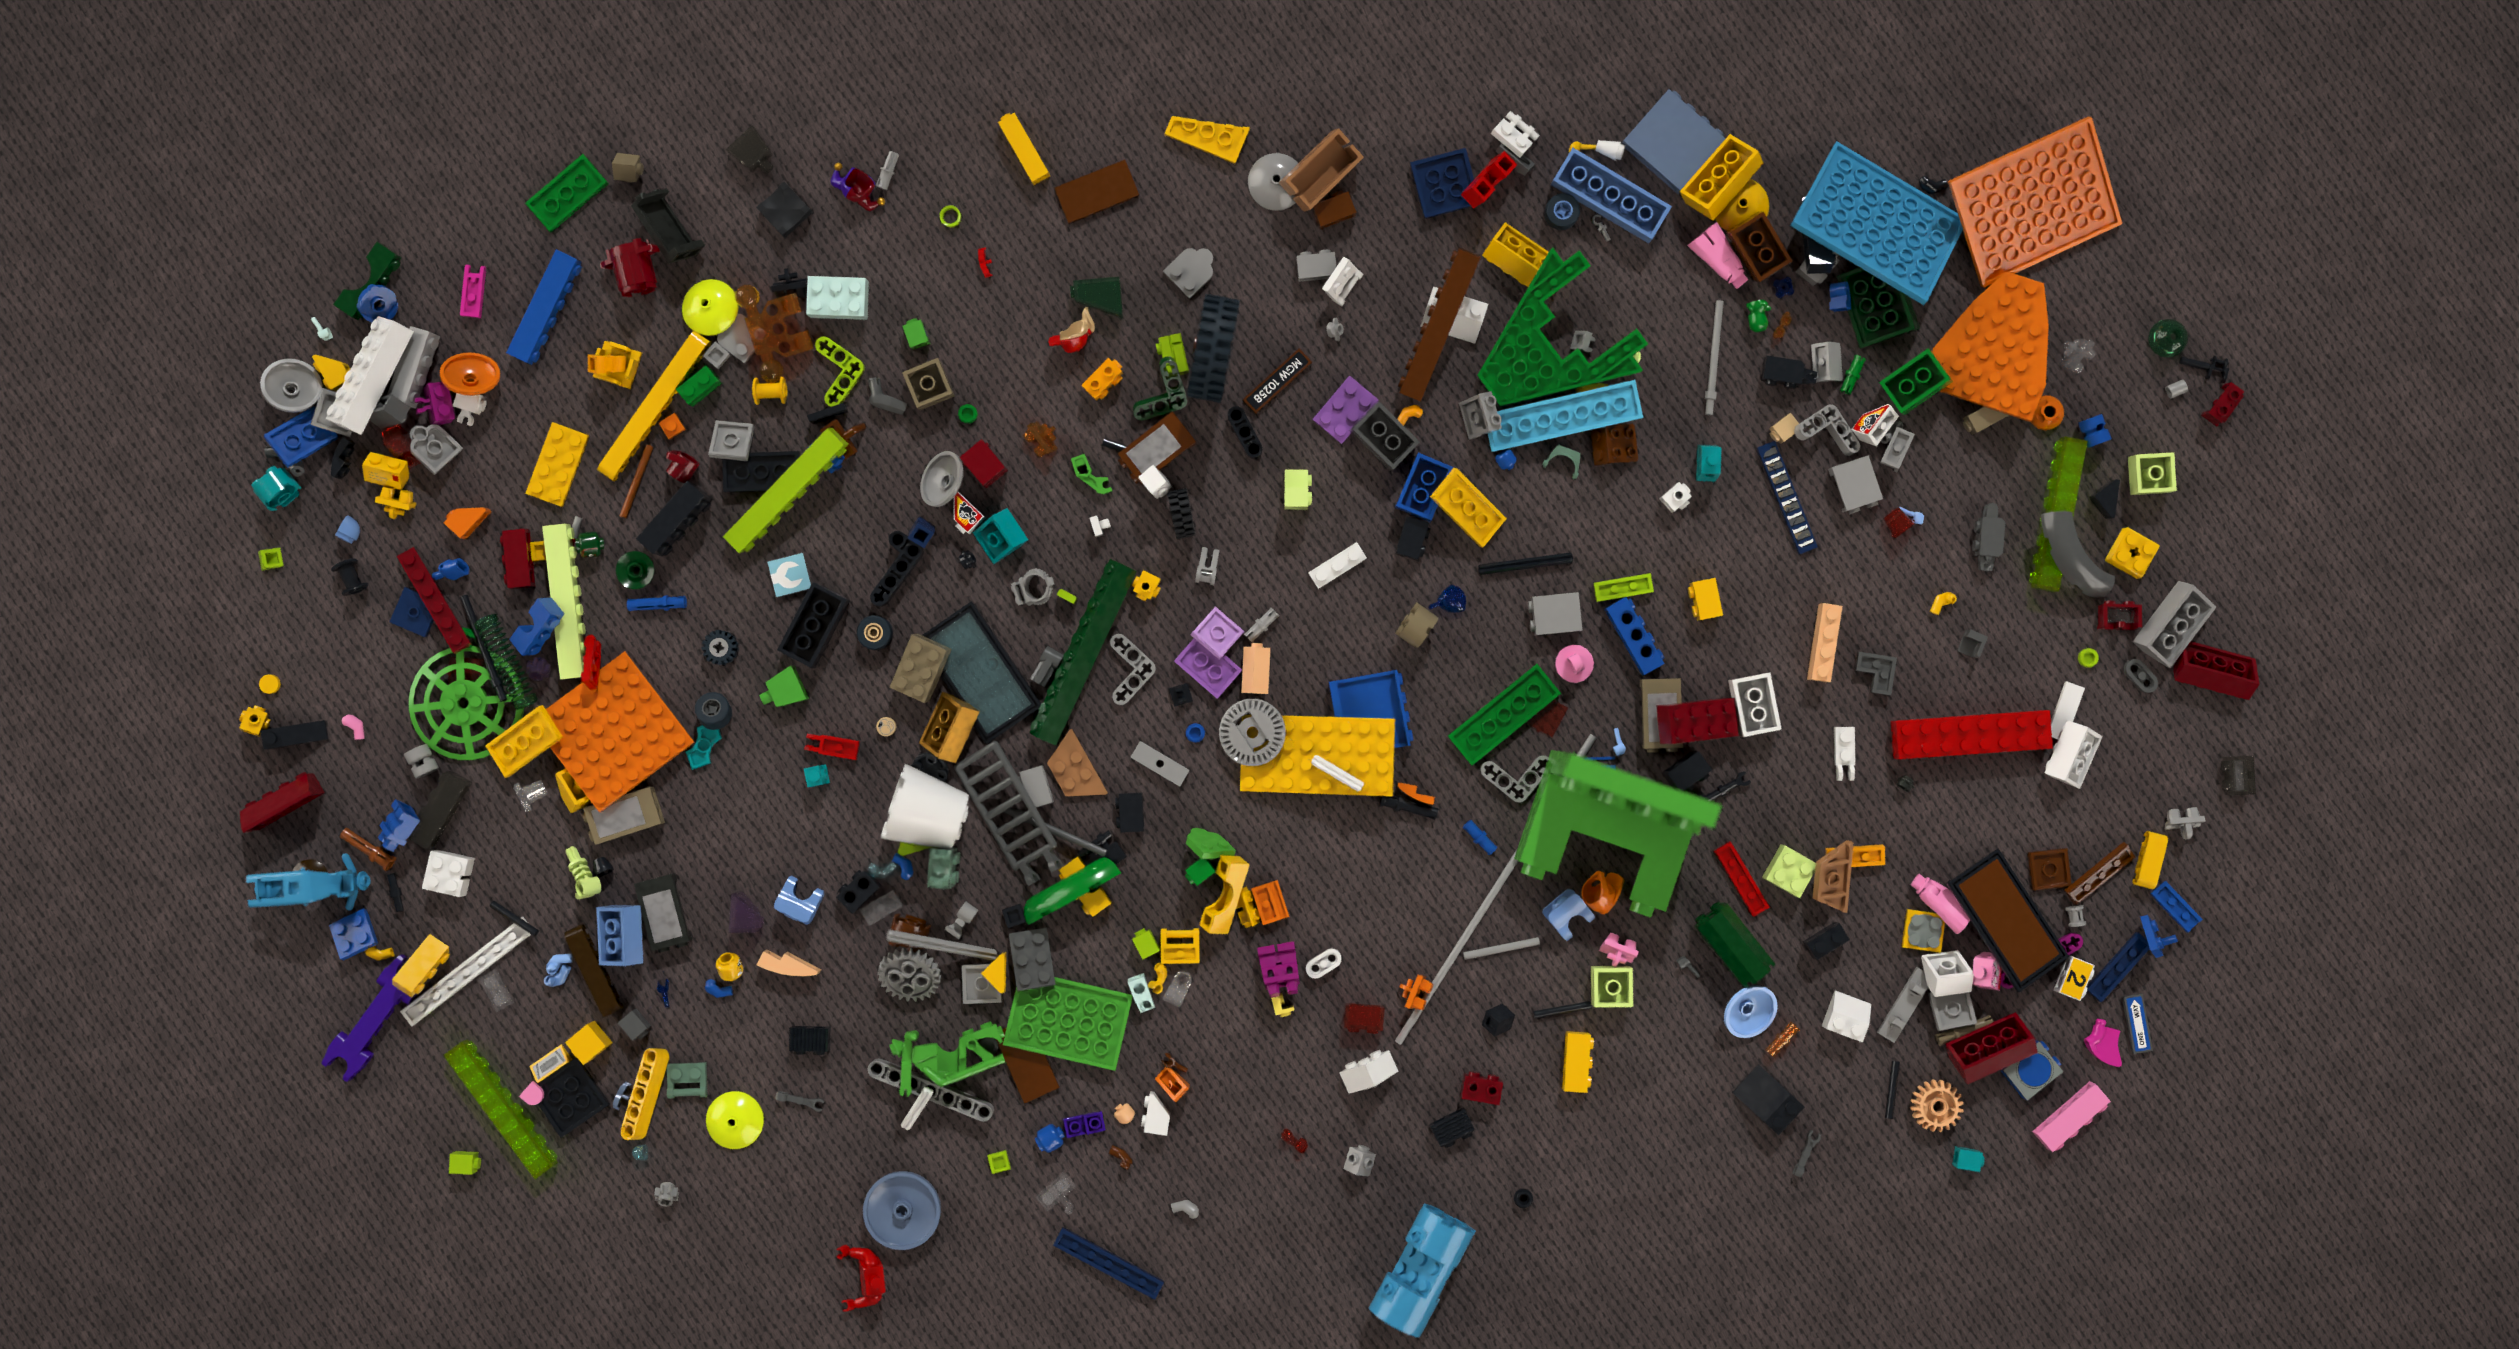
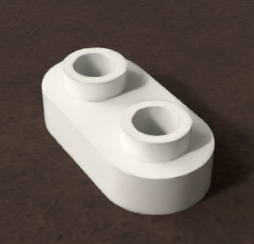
(1323, 963)

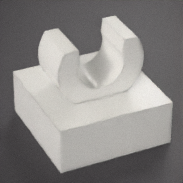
(1099, 525)

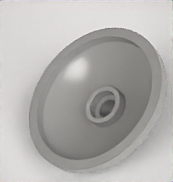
(1261, 183)
(291, 375)
(941, 479)

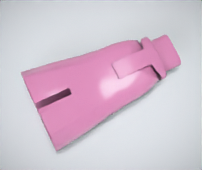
(1719, 255)
(1942, 902)

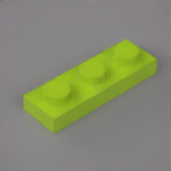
(1623, 587)

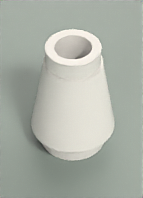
(1611, 149)

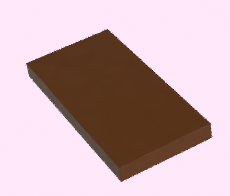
(1096, 191)
(1030, 1071)

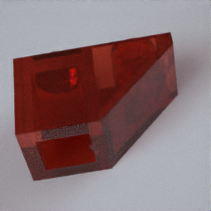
(398, 443)

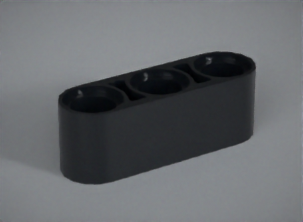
(1242, 423)

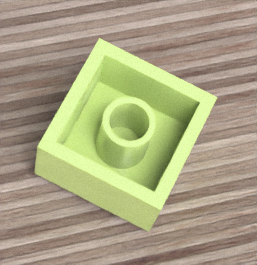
(2152, 473)
(1790, 871)
(1611, 986)

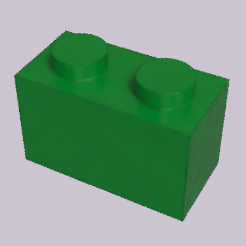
(699, 386)
(1199, 871)

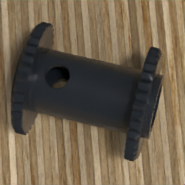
(349, 577)

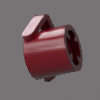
(682, 465)

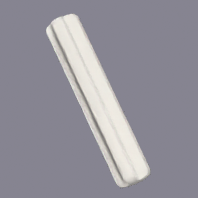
(1337, 773)
(917, 1108)

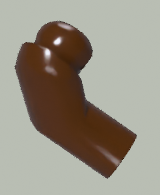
(1123, 1155)

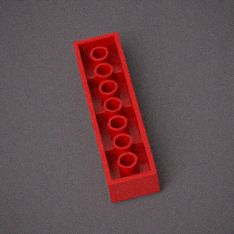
(1971, 734)

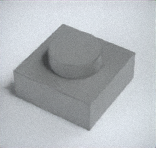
(716, 355)

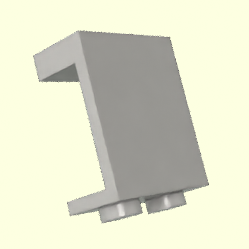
(1857, 484)
(1555, 613)

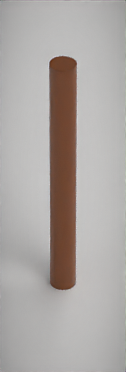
(636, 481)

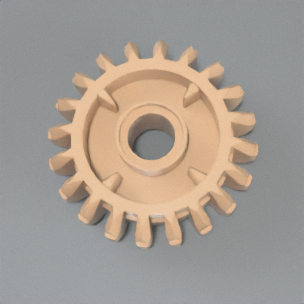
(1948, 1109)

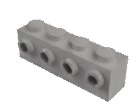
(414, 366)

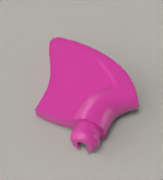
(2104, 1043)

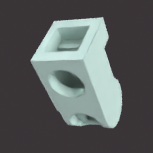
(1141, 992)

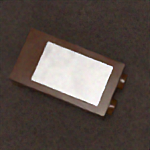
(1156, 447)

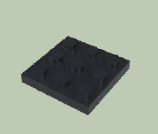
(571, 1097)

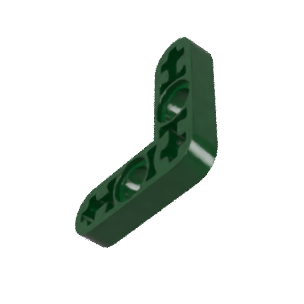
(1172, 393)

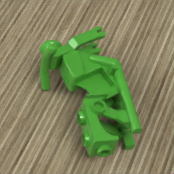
(946, 1066)

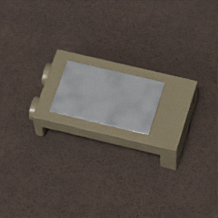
(1657, 693)
(625, 816)

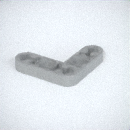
(1831, 424)
(1137, 665)
(1520, 784)

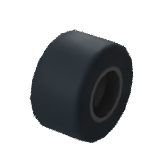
(713, 704)

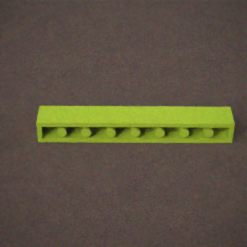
(786, 490)

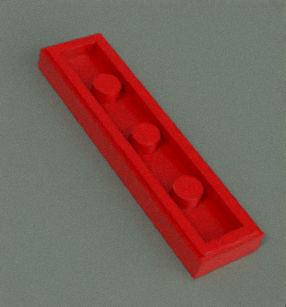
(1741, 879)

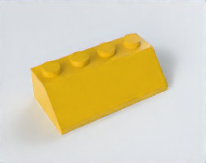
(1515, 254)

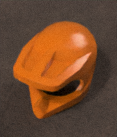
(1605, 894)

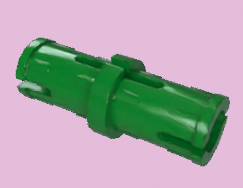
(1852, 374)

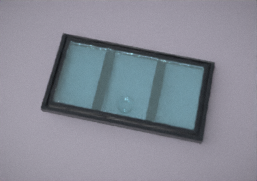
(983, 673)

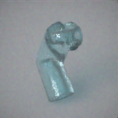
(881, 872)

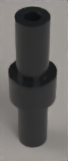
(395, 892)

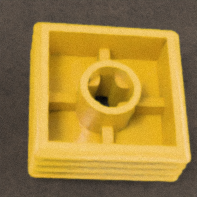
(2121, 557)

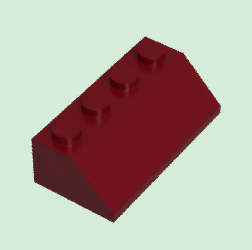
(2217, 670)
(280, 803)

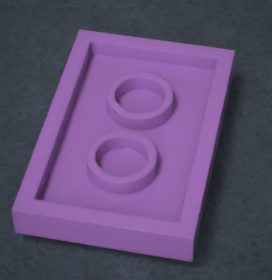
(1344, 409)
(1207, 669)

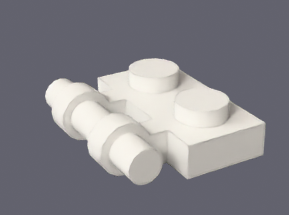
(1511, 137)

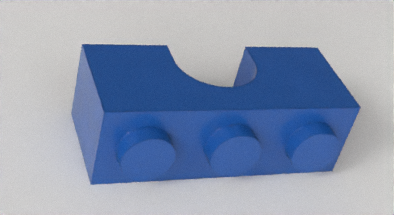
(530, 638)

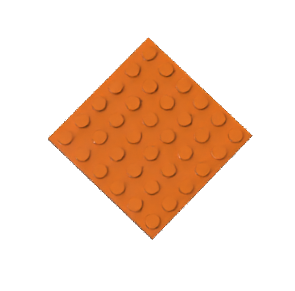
(615, 732)

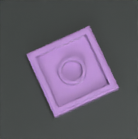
(1217, 633)

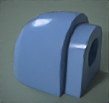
(348, 530)

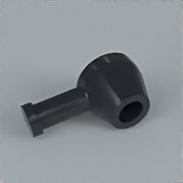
(600, 865)

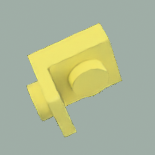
(1277, 1004)

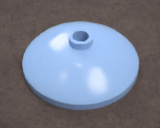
(1750, 1011)

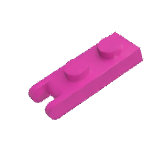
(472, 292)

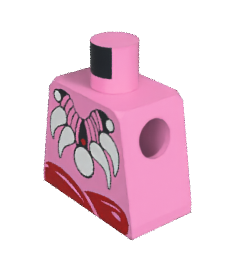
(1986, 971)

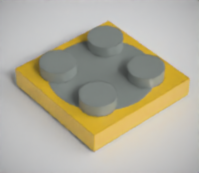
(1923, 931)

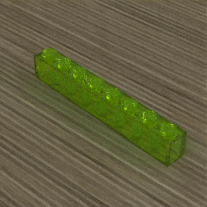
(2062, 497)
(501, 1109)

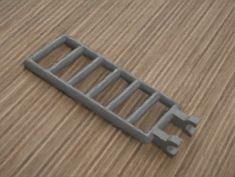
(1053, 862)

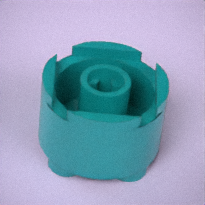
(276, 488)

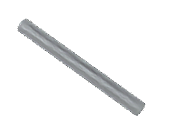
(941, 945)

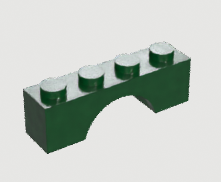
(382, 264)

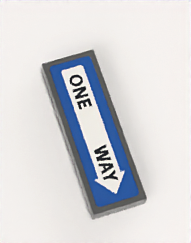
(2137, 1023)

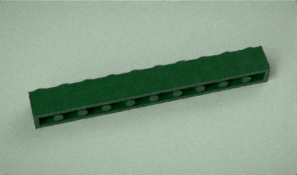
(1082, 652)

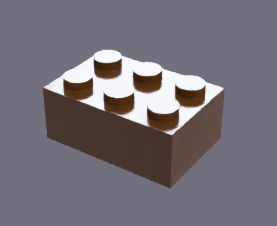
(1759, 246)

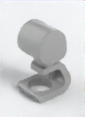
(965, 915)

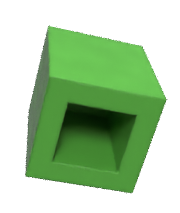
(916, 333)

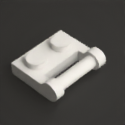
(1342, 281)

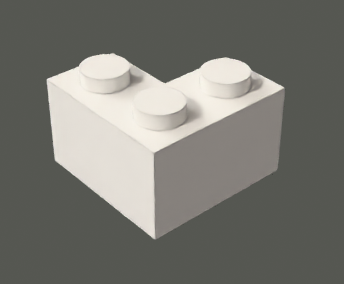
(1368, 1071)

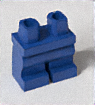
(398, 825)

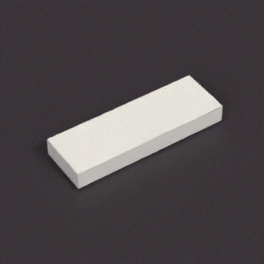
(2066, 707)

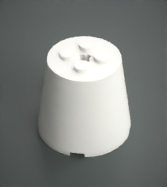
(925, 811)

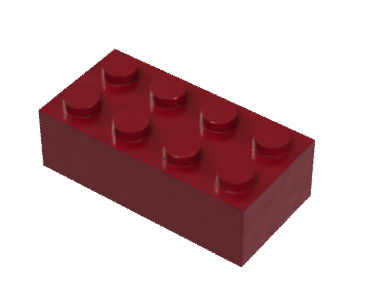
(1697, 720)
(1991, 1048)

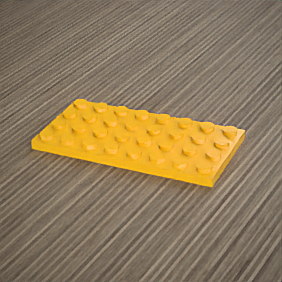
(1353, 744)

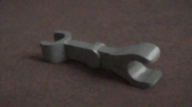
(784, 1096)
(1799, 1168)

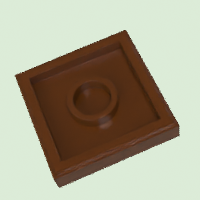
(2049, 869)

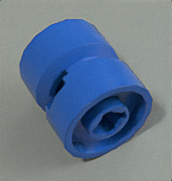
(2094, 430)

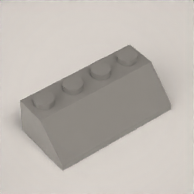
(2174, 623)

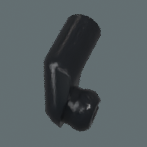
(1931, 186)

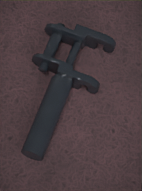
(2206, 366)

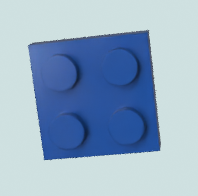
(353, 934)

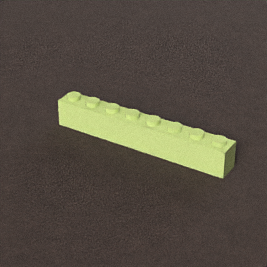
(566, 593)

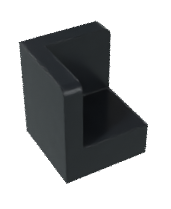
(1498, 1020)

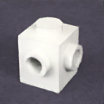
(1676, 497)

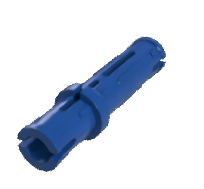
(657, 603)

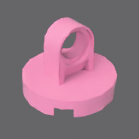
(1574, 663)

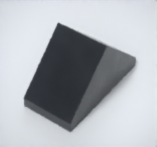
(2106, 499)

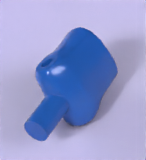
(451, 569)

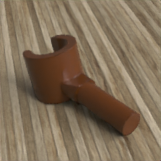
(1172, 1063)

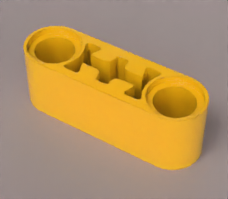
(2150, 860)

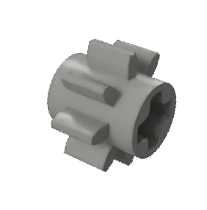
(666, 1194)

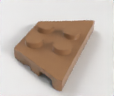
(1074, 769)
(1833, 877)

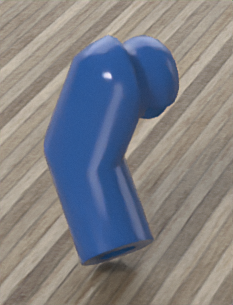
(905, 864)
(716, 991)

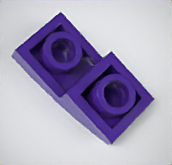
(1084, 1124)

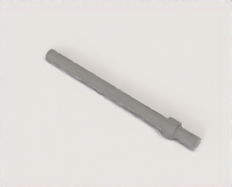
(1710, 394)

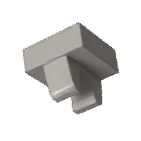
(1582, 340)

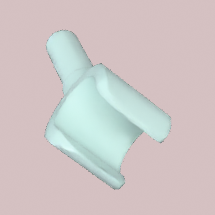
(325, 333)

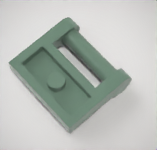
(686, 1074)

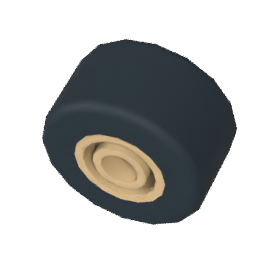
(881, 632)

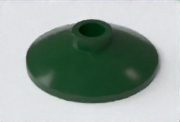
(625, 569)

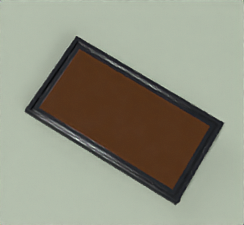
(2007, 920)

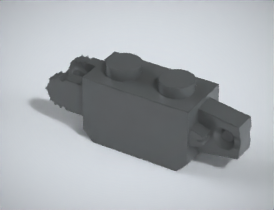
(1989, 537)

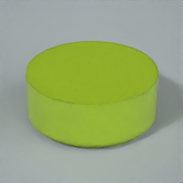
(2088, 657)

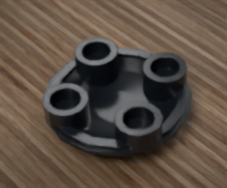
(932, 766)

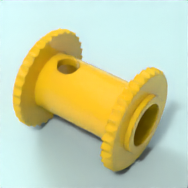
(769, 390)

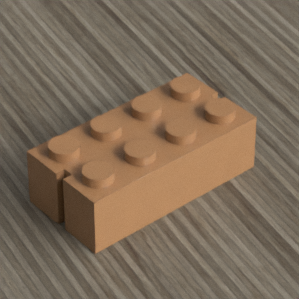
(1321, 170)

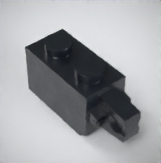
(1786, 372)

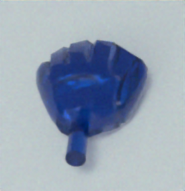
(1451, 600)

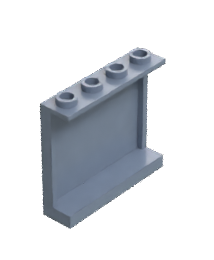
(1673, 140)

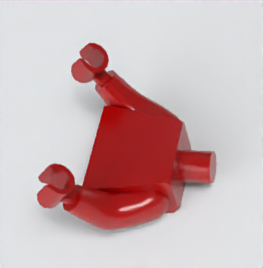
(870, 1275)

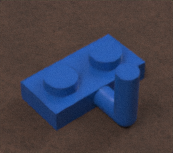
(2155, 942)

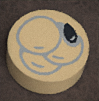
(886, 726)

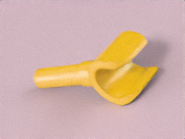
(1577, 145)

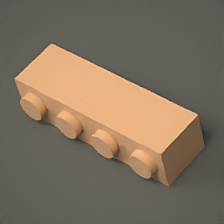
(1824, 642)

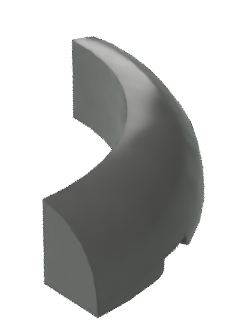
(2072, 558)

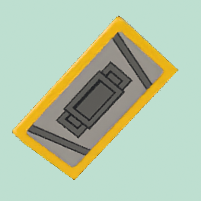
(550, 1063)

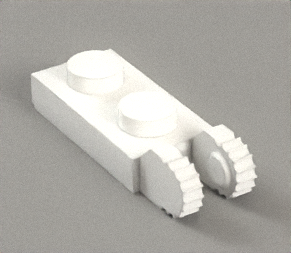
(1844, 751)

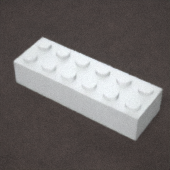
(369, 374)

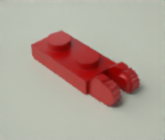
(591, 662)
(834, 746)

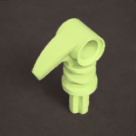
(585, 885)

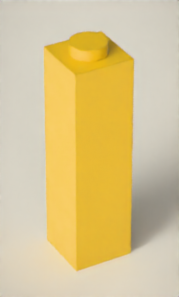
(1023, 148)

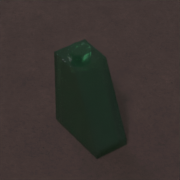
(1099, 294)

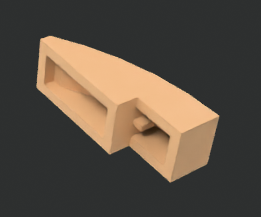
(787, 965)

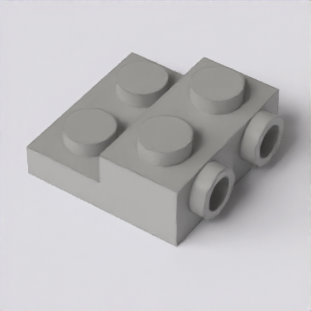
(1480, 415)

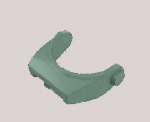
(1573, 455)

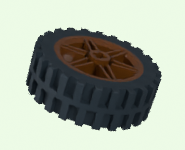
(1213, 348)

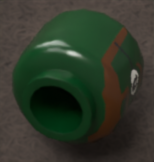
(589, 544)

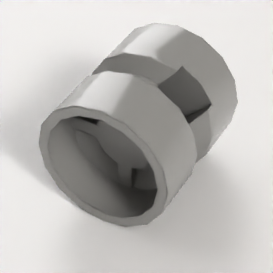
(420, 754)

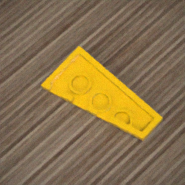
(1214, 138)

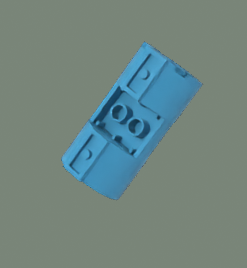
(1413, 1288)

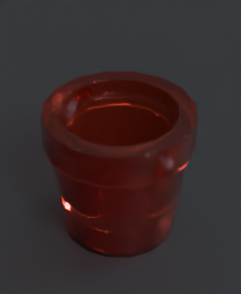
(1898, 522)

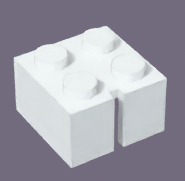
(445, 873)

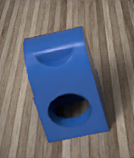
(1840, 297)

